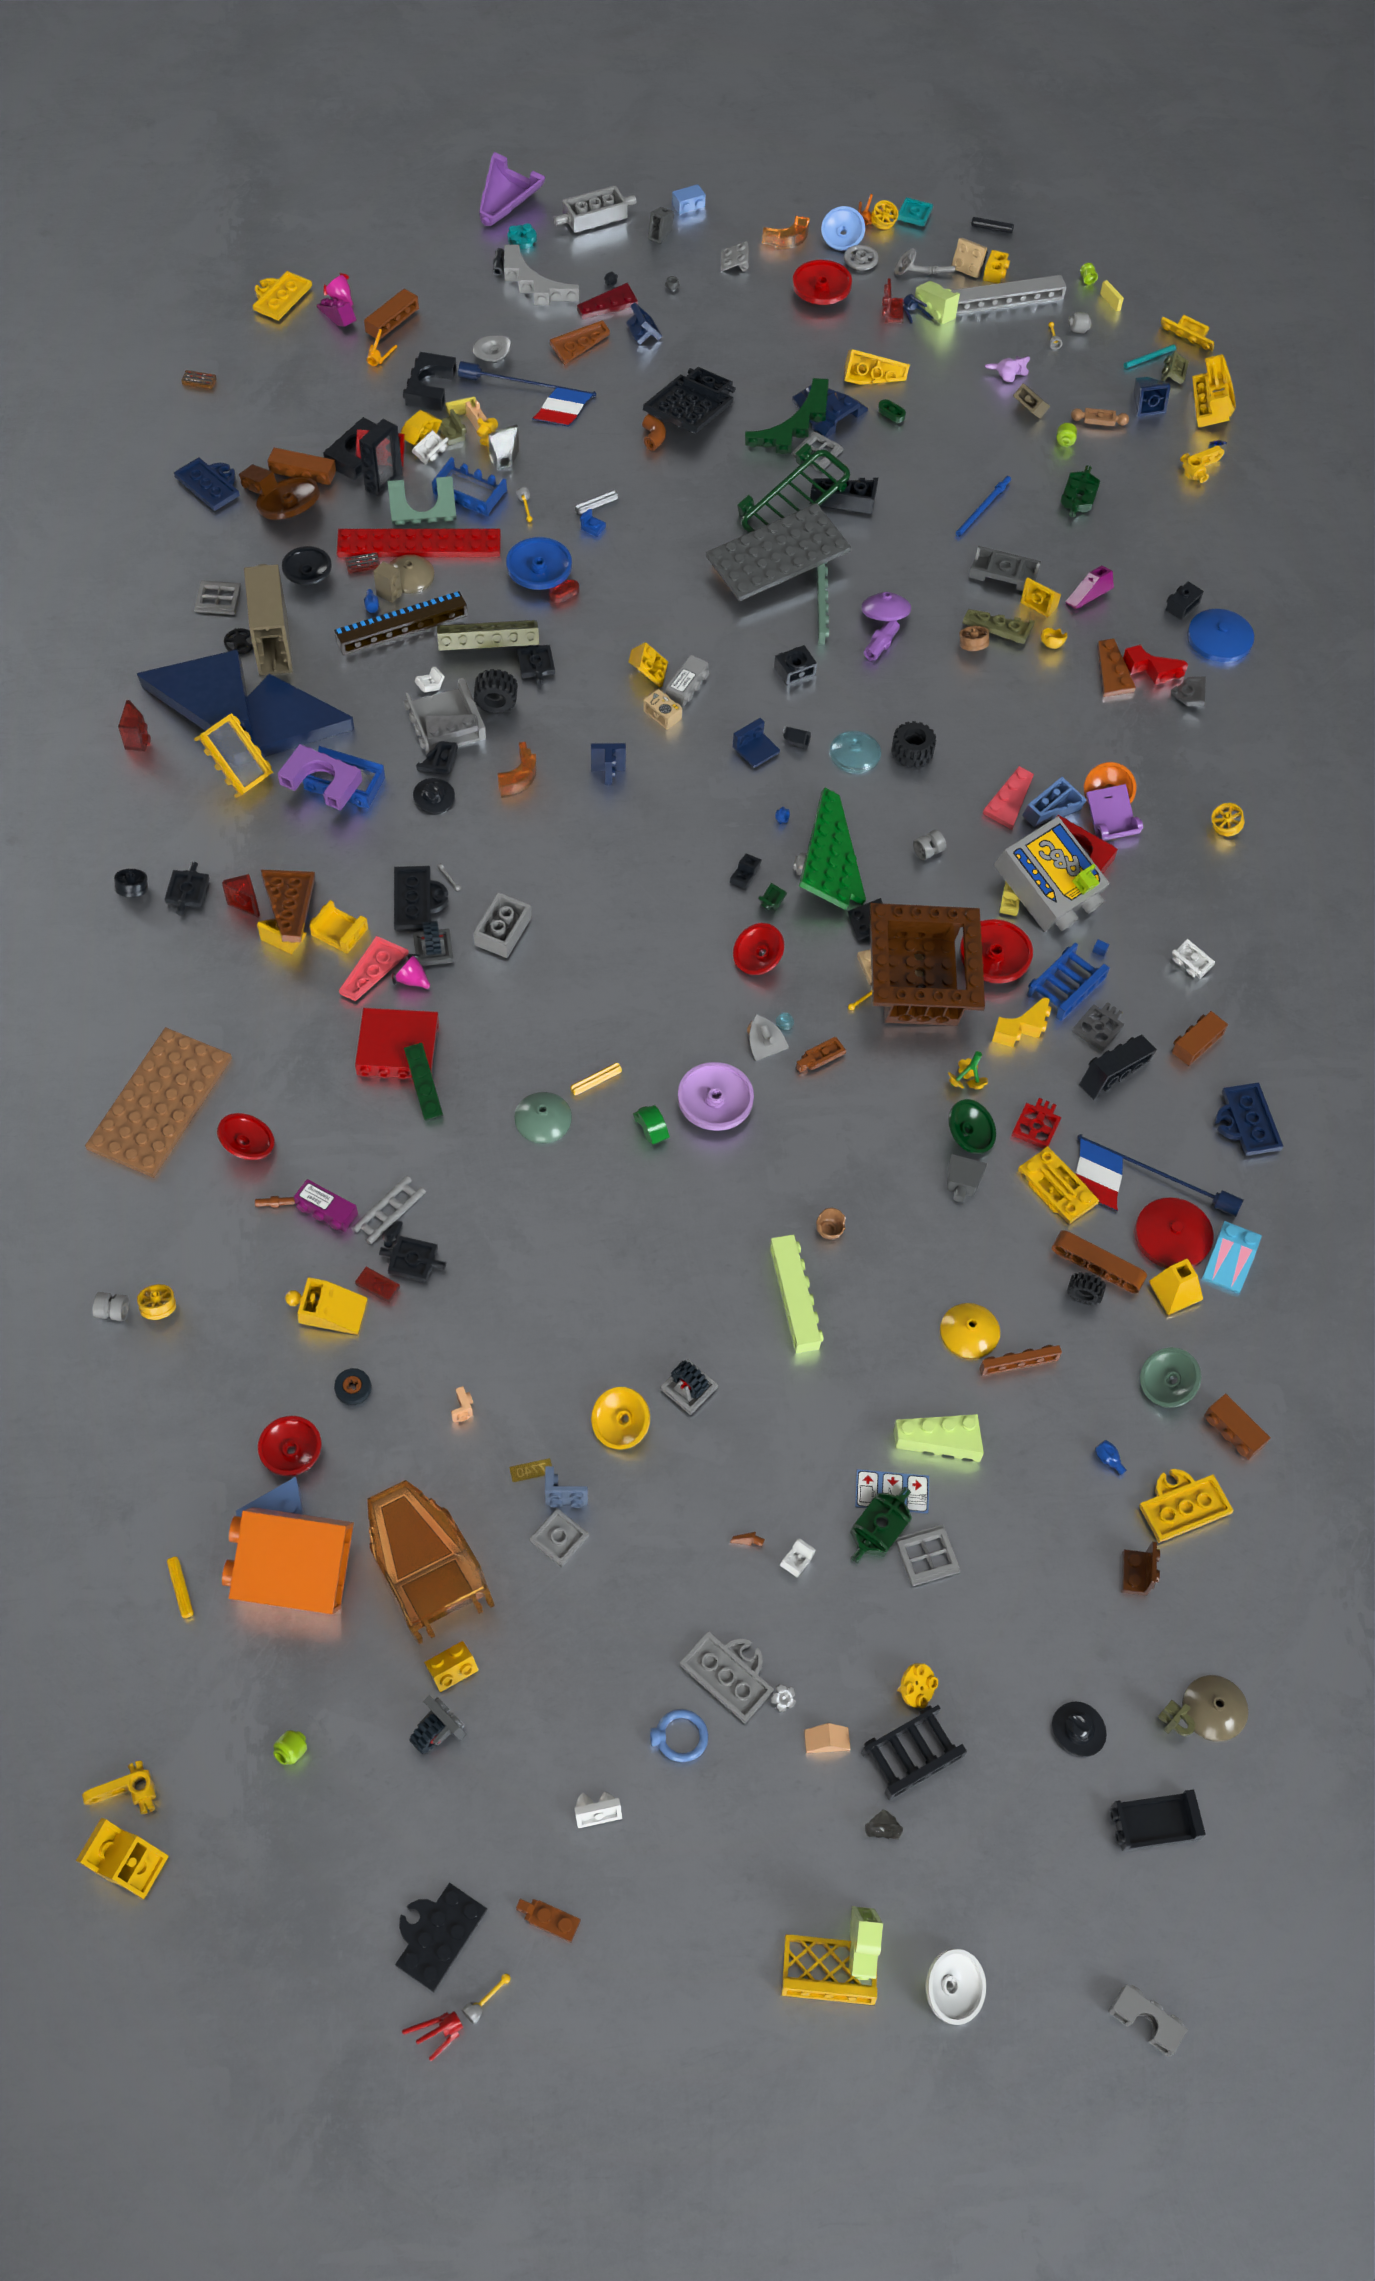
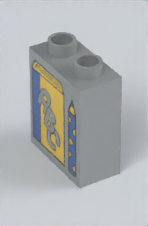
(1042, 875)

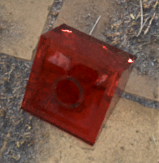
(133, 728)

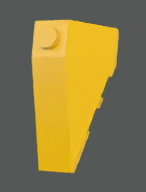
(869, 369)

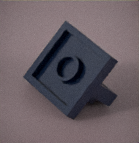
(642, 325)
(608, 758)

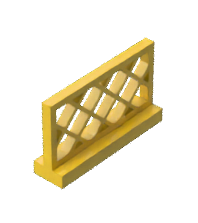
(824, 1989)

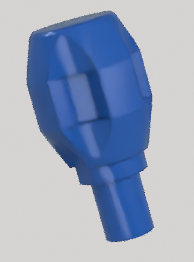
(371, 602)
(1109, 1455)

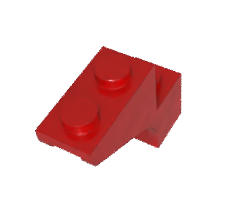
(1158, 668)

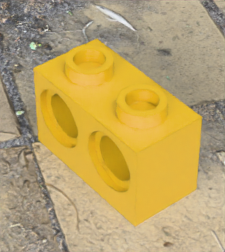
(996, 267)

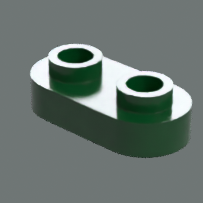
(891, 410)

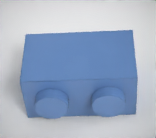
(688, 199)

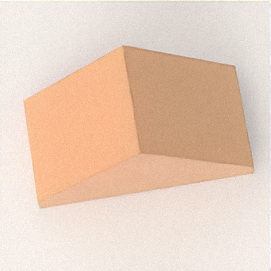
(827, 1738)

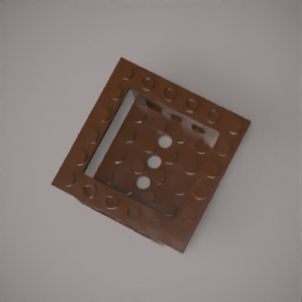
(908, 930)

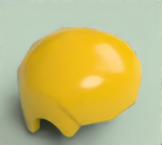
(1053, 638)

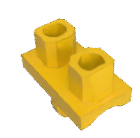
(486, 428)

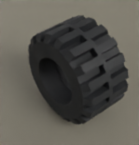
(495, 691)
(913, 734)

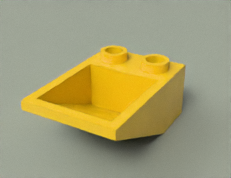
(335, 1310)

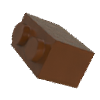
(258, 479)

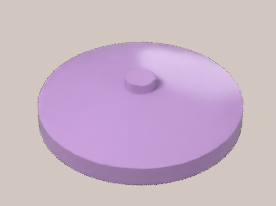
(715, 1096)

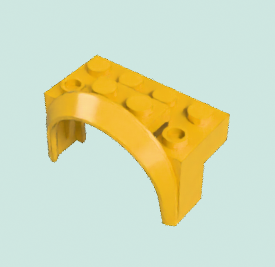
(1221, 403)

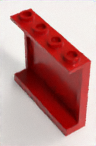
(386, 1034)

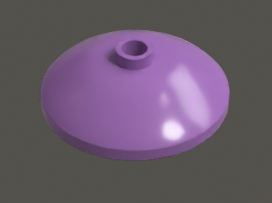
(886, 607)

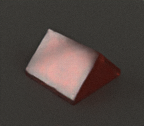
(241, 894)

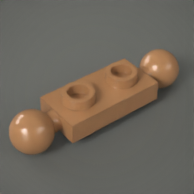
(1099, 417)

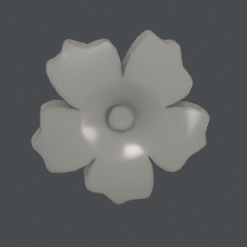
(783, 1697)

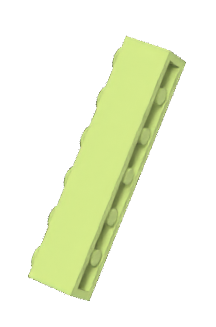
(795, 1293)

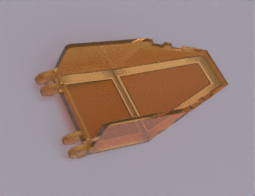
(423, 1557)

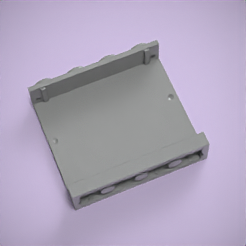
(446, 703)

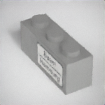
(687, 680)

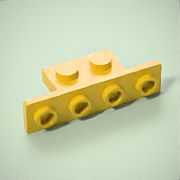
(1189, 329)

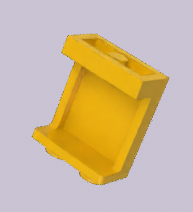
(338, 927)

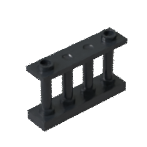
(914, 1774)

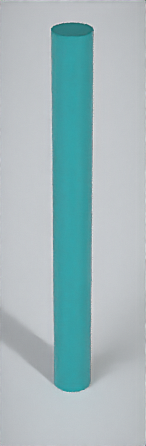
(1149, 356)

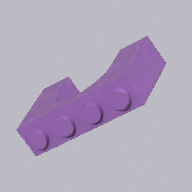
(307, 761)

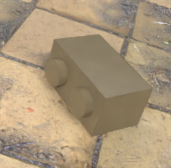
(1031, 401)
(387, 582)

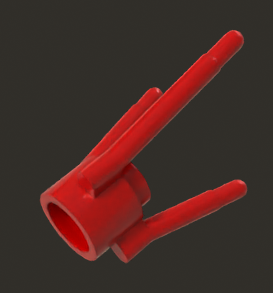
(449, 2025)

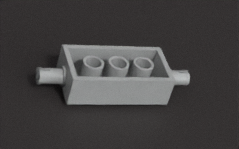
(594, 209)

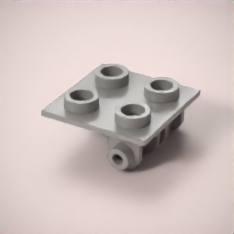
(735, 256)

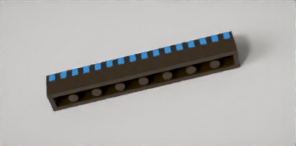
(401, 623)

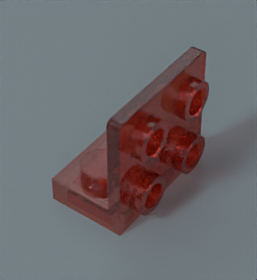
(893, 306)

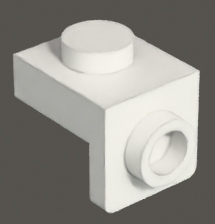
(430, 682)
(798, 1558)

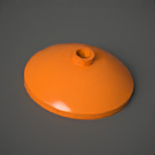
(1110, 775)

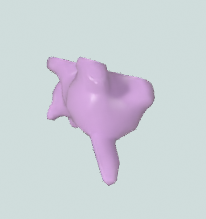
(1010, 367)

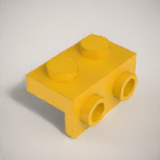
(451, 1666)

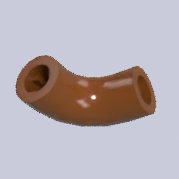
(657, 431)

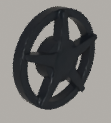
(239, 640)

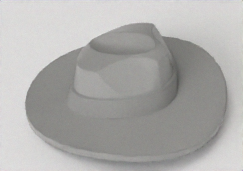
(492, 348)

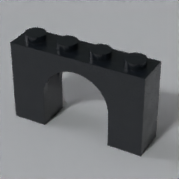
(429, 366)
(345, 462)

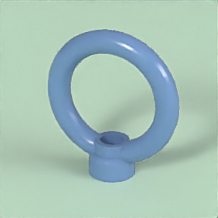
(658, 1735)

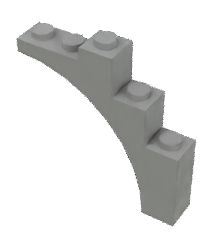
(531, 282)

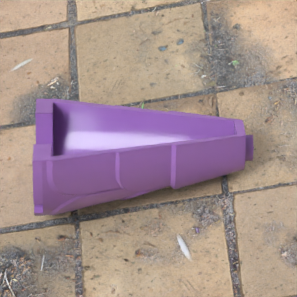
(505, 190)

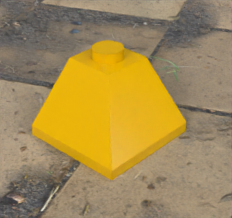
(1040, 597)

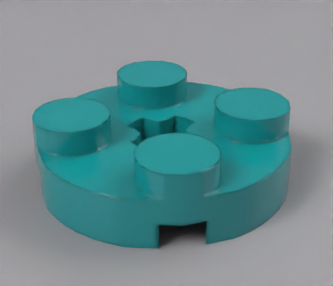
(522, 235)

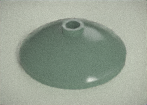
(543, 1126)
(1160, 1371)

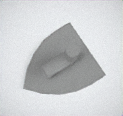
(765, 1038)

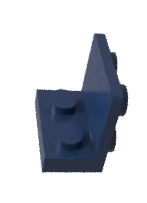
(754, 744)

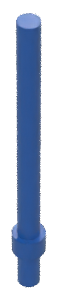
(999, 488)

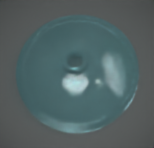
(855, 751)

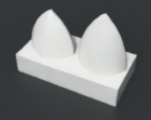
(593, 1813)

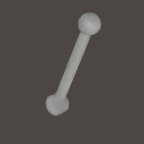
(457, 887)

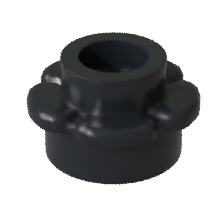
(610, 278)

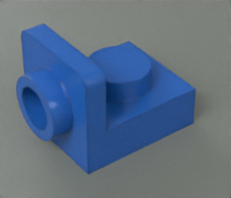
(591, 524)

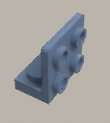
(563, 1495)

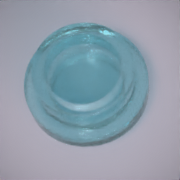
(784, 1021)

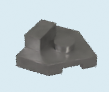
(1191, 691)

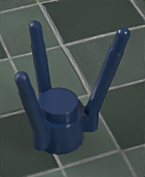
(911, 303)

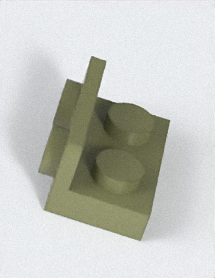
(1175, 367)
(453, 428)

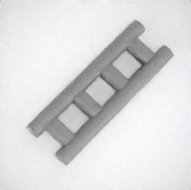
(388, 1221)

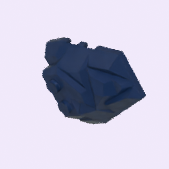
(838, 407)

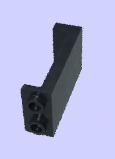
(1157, 1821)

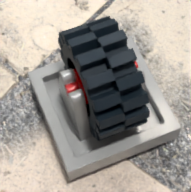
(688, 1386)

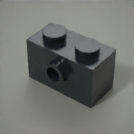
(1184, 600)

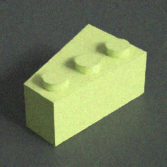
(940, 302)

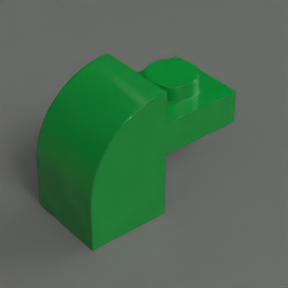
(652, 1124)

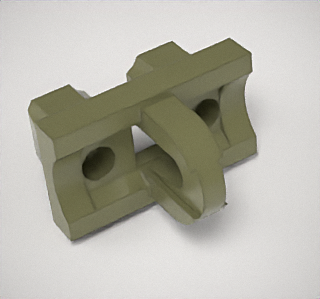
(1173, 1714)

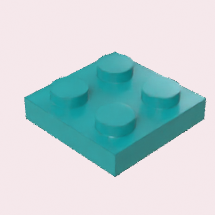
(915, 211)

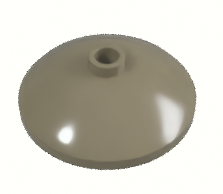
(415, 572)
(1213, 1721)

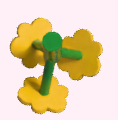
(967, 1069)

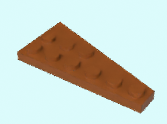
(290, 899)

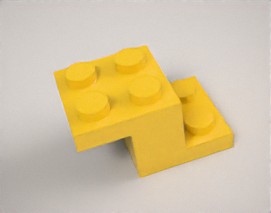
(122, 1858)

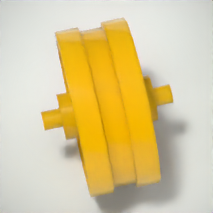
(884, 215)
(1228, 819)
(153, 1301)

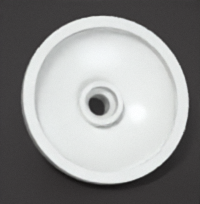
(965, 1987)

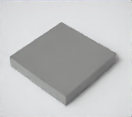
(559, 1537)

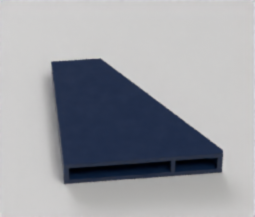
(202, 689)
(290, 717)

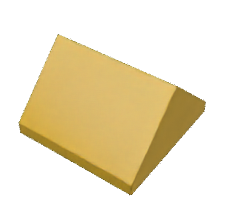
(270, 934)

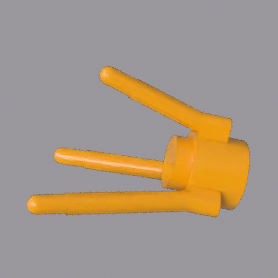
(374, 355)

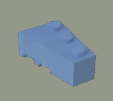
(1056, 800)
(283, 1498)

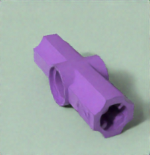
(881, 640)

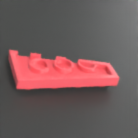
(1009, 799)
(372, 966)

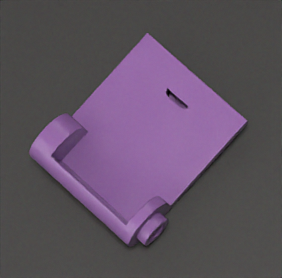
(1113, 815)

